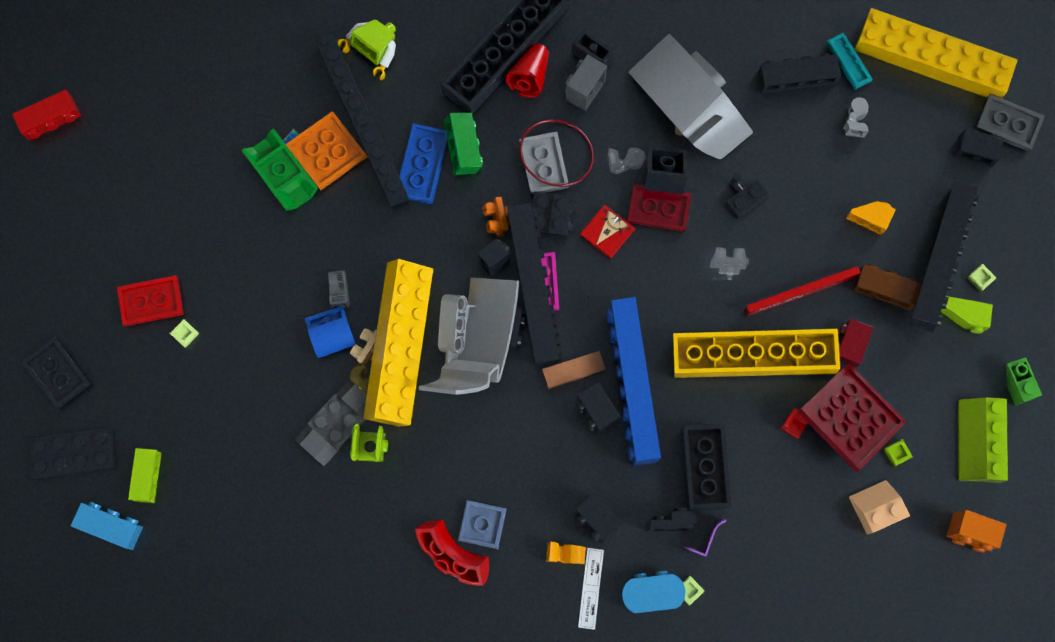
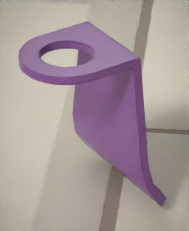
(709, 540)

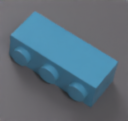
(107, 525)

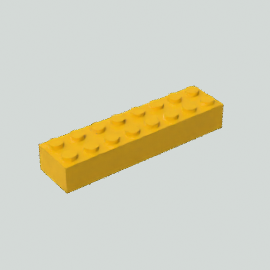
(935, 54)
(398, 343)
(756, 353)

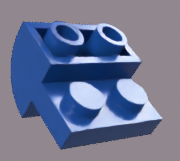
(330, 331)

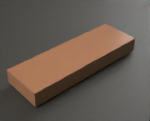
(573, 369)

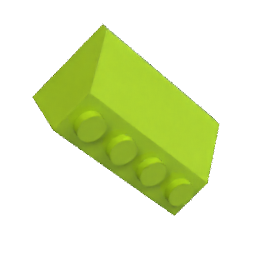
(982, 440)

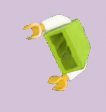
(373, 41)

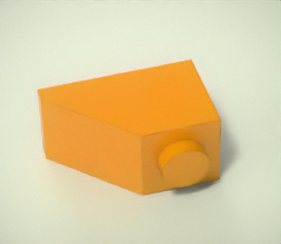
(873, 216)

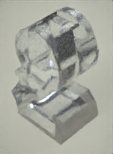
(634, 159)

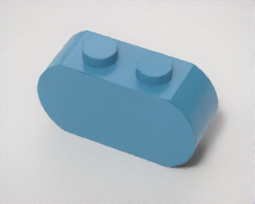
(653, 593)

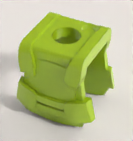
(358, 443)

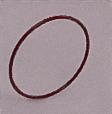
(543, 181)

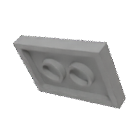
(545, 160)

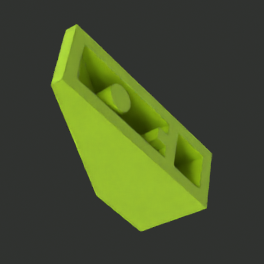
(969, 314)

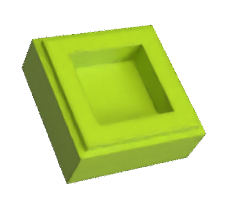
(898, 453)

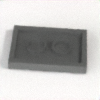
(1010, 122)

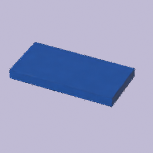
(423, 162)

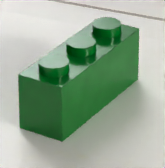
(463, 143)

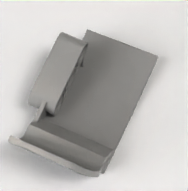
(691, 97)
(475, 336)

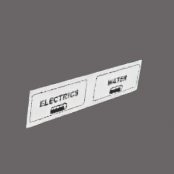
(591, 588)

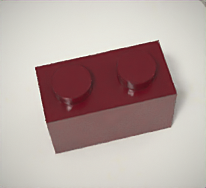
(853, 342)

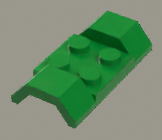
(281, 171)

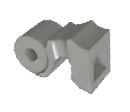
(857, 111)

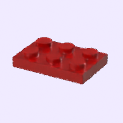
(150, 300)

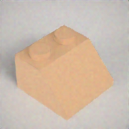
(879, 507)

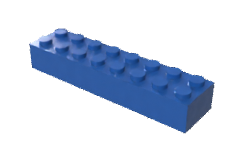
(634, 382)

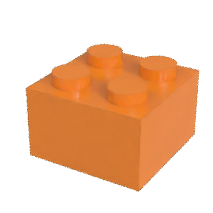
(976, 531)

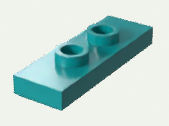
(849, 61)

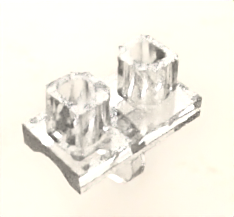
(733, 264)

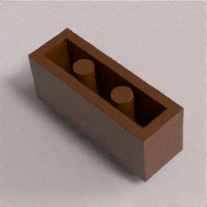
(887, 286)

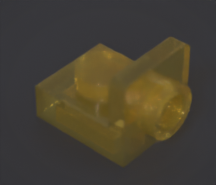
(356, 375)

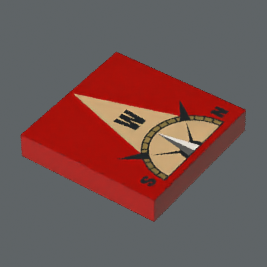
(607, 231)

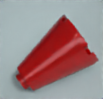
(529, 72)

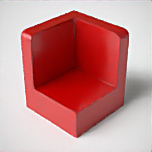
(794, 424)

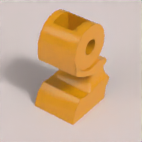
(565, 553)

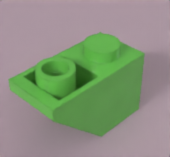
(1021, 382)

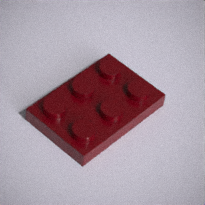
(659, 209)

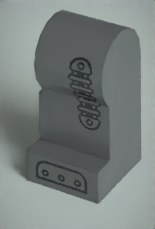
(338, 289)

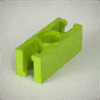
(144, 475)

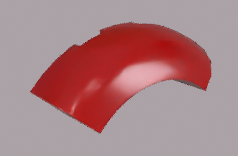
(451, 557)

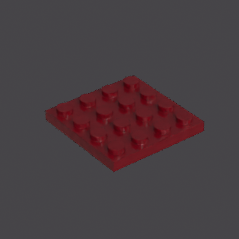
(852, 417)

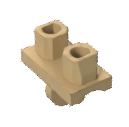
(363, 355)

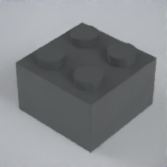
(586, 82)

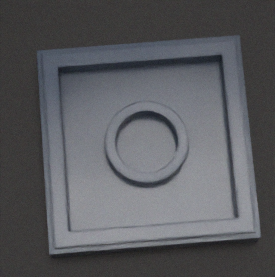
(482, 524)

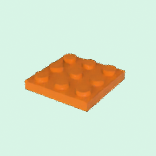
(326, 150)

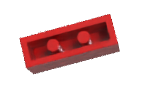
(46, 115)

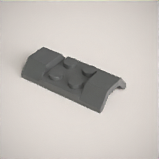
(334, 423)

